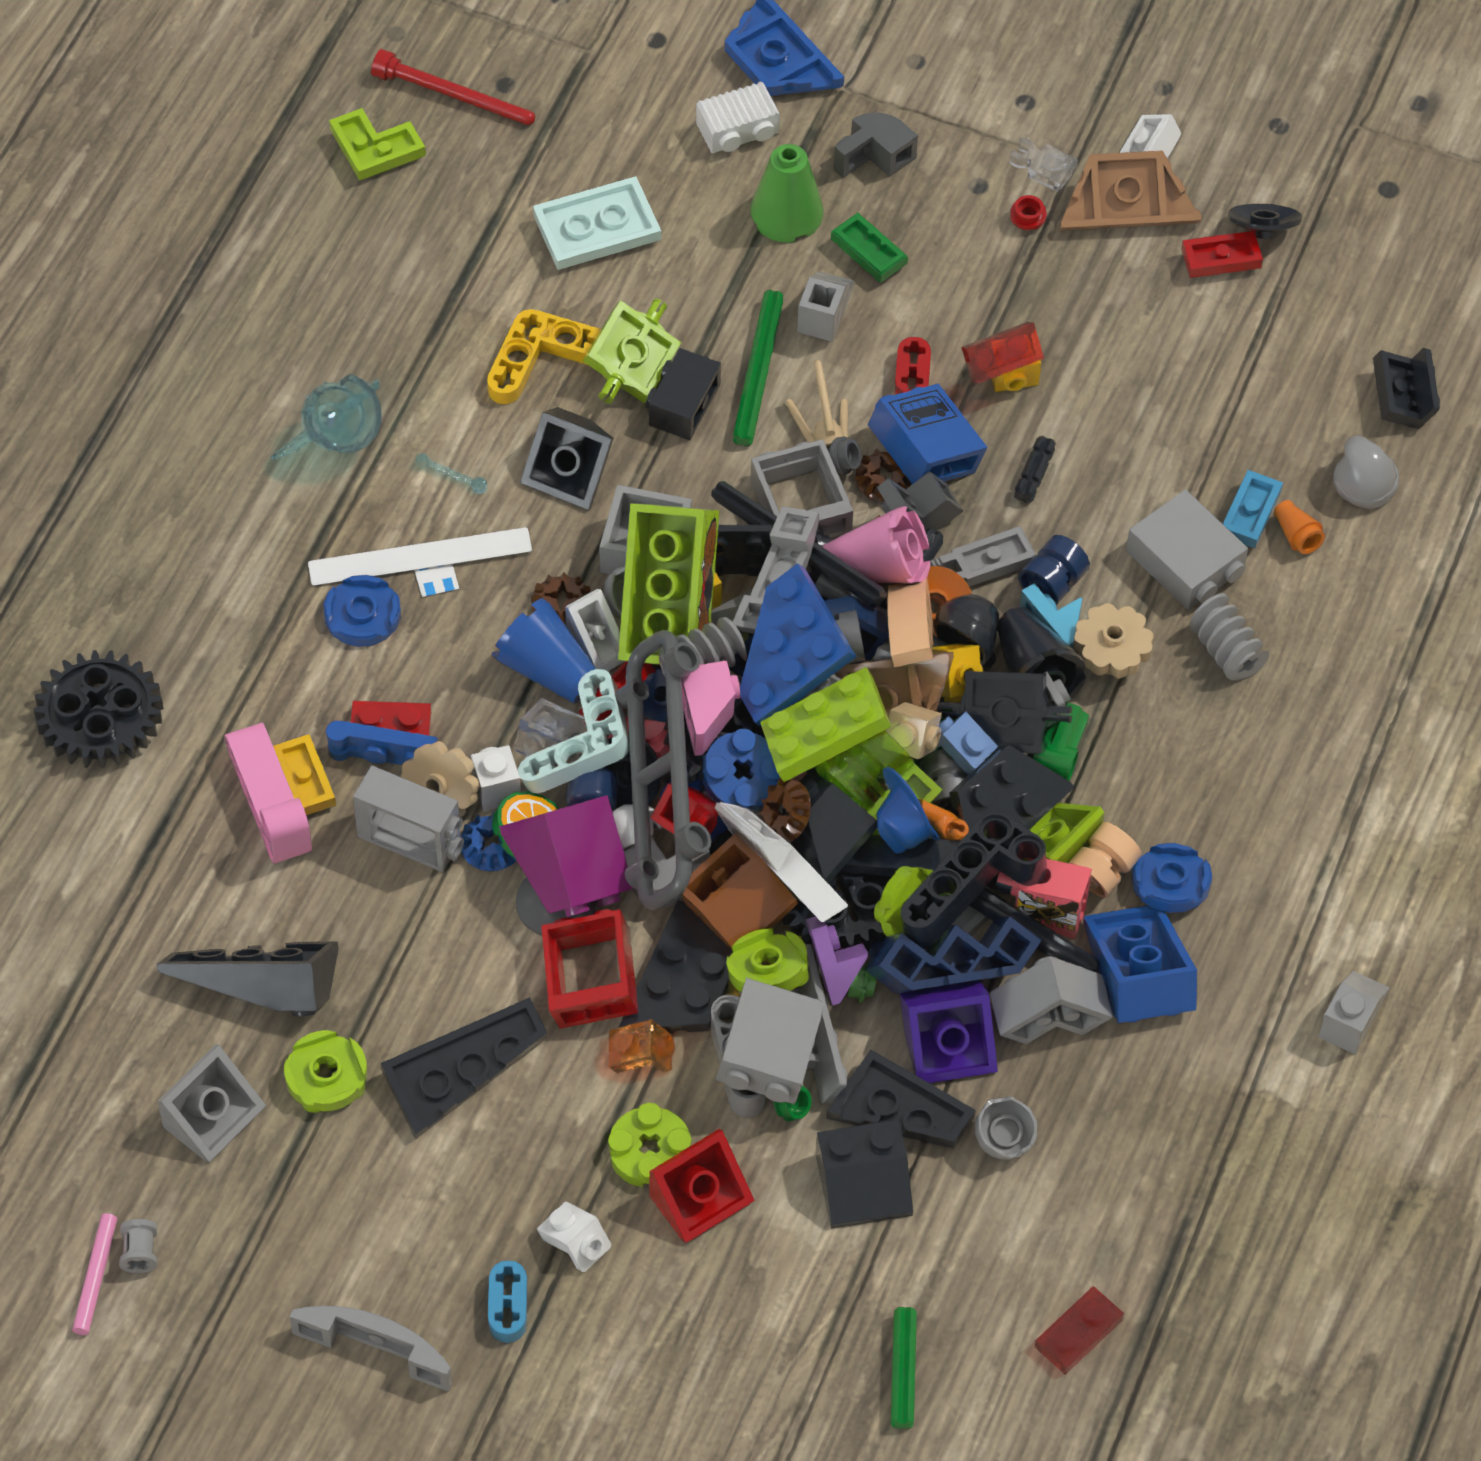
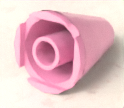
(886, 548)

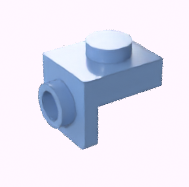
(965, 742)

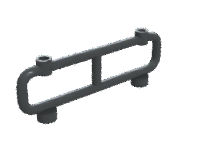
(690, 838)

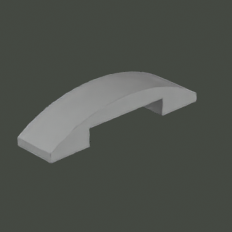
(791, 544)
(324, 1323)

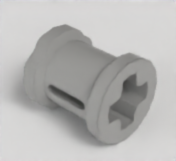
(138, 1246)

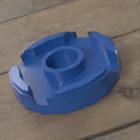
(362, 611)
(1172, 878)

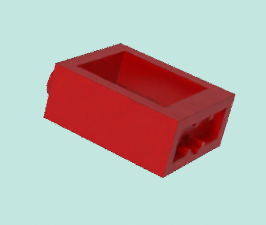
(597, 1002)

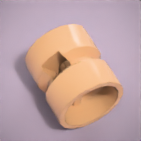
(1107, 856)

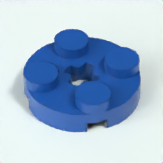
(719, 770)

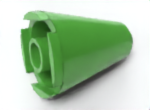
(787, 197)

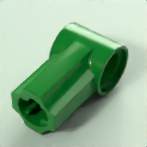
(1063, 743)

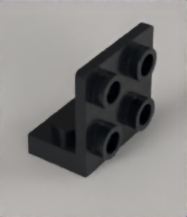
(742, 549)

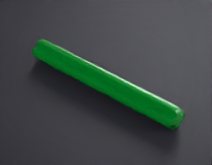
(758, 368)

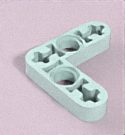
(593, 743)

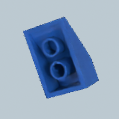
(1142, 963)

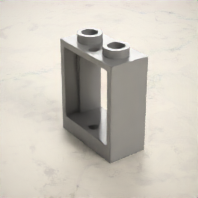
(803, 458)
(408, 819)

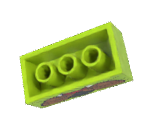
(667, 573)

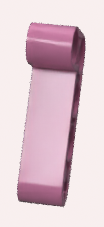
(275, 810)

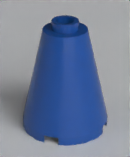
(544, 651)

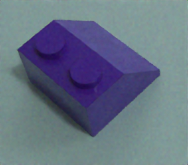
(949, 1031)

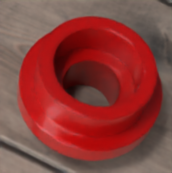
(1033, 207)

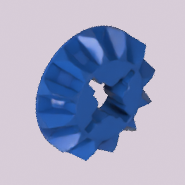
(488, 859)

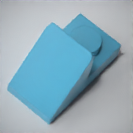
(1061, 621)

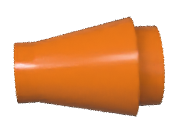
(1300, 529)

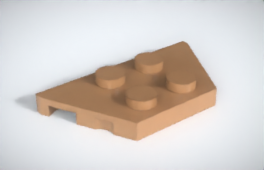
(1128, 192)
(911, 683)

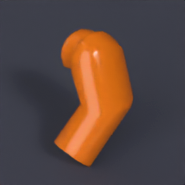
(944, 822)

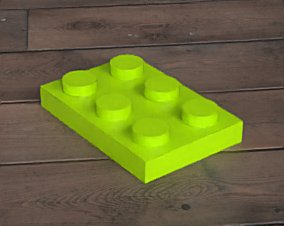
(825, 724)

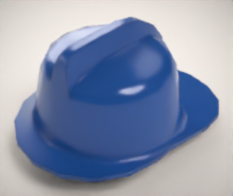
(901, 816)

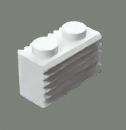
(737, 118)

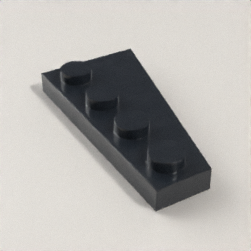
(457, 1065)

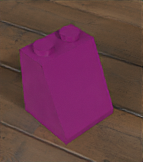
(571, 856)

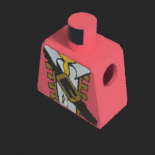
(1056, 900)

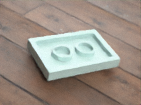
(596, 223)

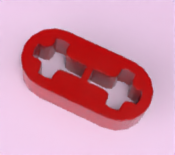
(905, 369)

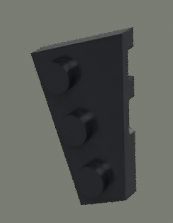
(888, 1092)

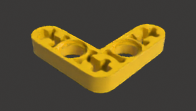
(540, 339)

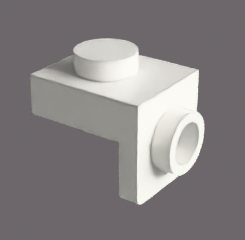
(575, 1234)

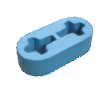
(498, 1301)

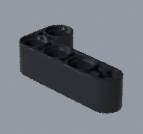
(929, 915)

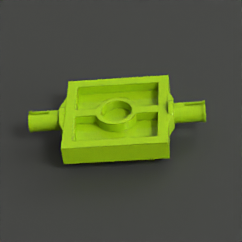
(631, 351)

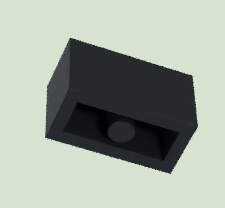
(684, 393)

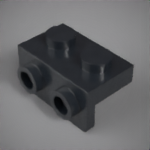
(1406, 387)

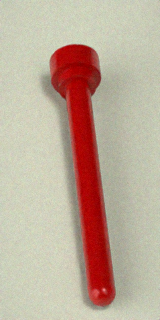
(388, 66)

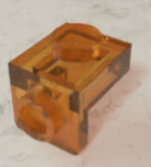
(640, 1046)

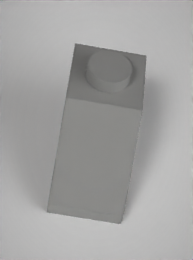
(1352, 1011)

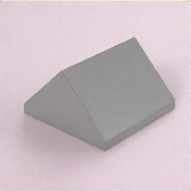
(209, 1105)

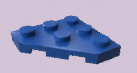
(792, 646)

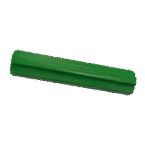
(903, 1368)

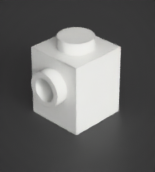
(496, 775)

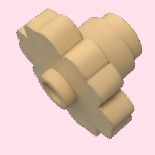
(1113, 640)
(444, 772)

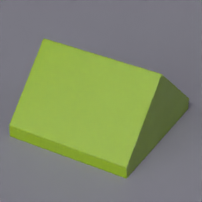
(1067, 829)

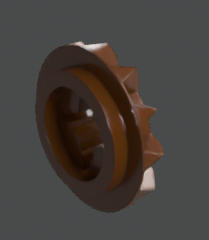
(869, 476)
(553, 586)
(797, 802)

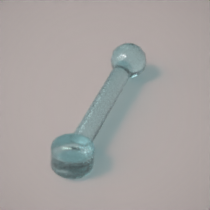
(479, 484)

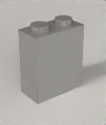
(1187, 550)
(770, 1041)

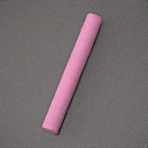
(94, 1274)

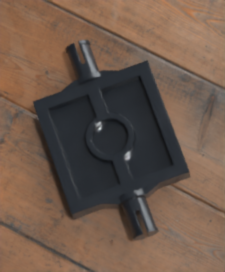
(1008, 708)

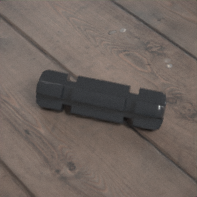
(1034, 469)

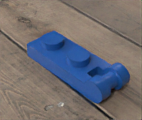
(373, 743)

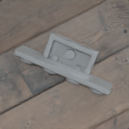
(825, 1056)

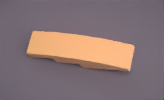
(910, 623)

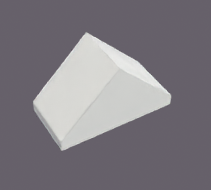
(595, 629)

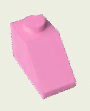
(708, 702)

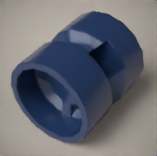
(1055, 567)

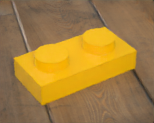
(305, 774)

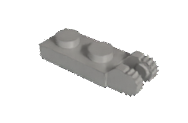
(989, 556)

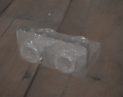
(547, 726)

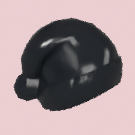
(969, 621)

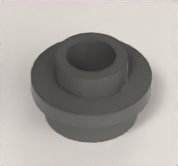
(845, 454)

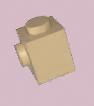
(915, 729)

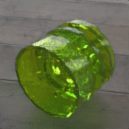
(861, 764)

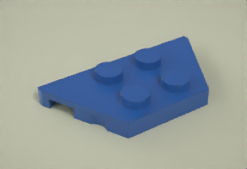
(779, 53)

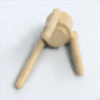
(827, 428)

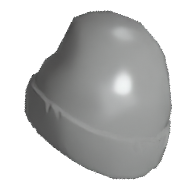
(1365, 474)

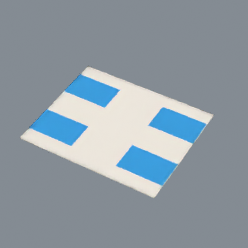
(436, 580)

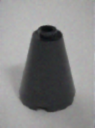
(1036, 648)

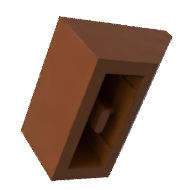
(737, 892)

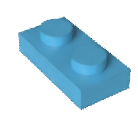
(1252, 507)

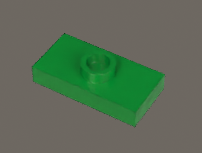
(869, 247)

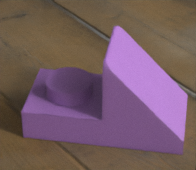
(838, 967)

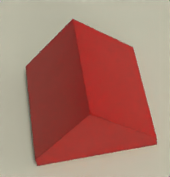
(699, 1186)

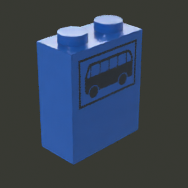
(927, 434)

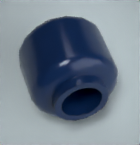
(593, 786)

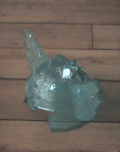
(339, 417)

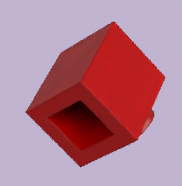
(700, 808)

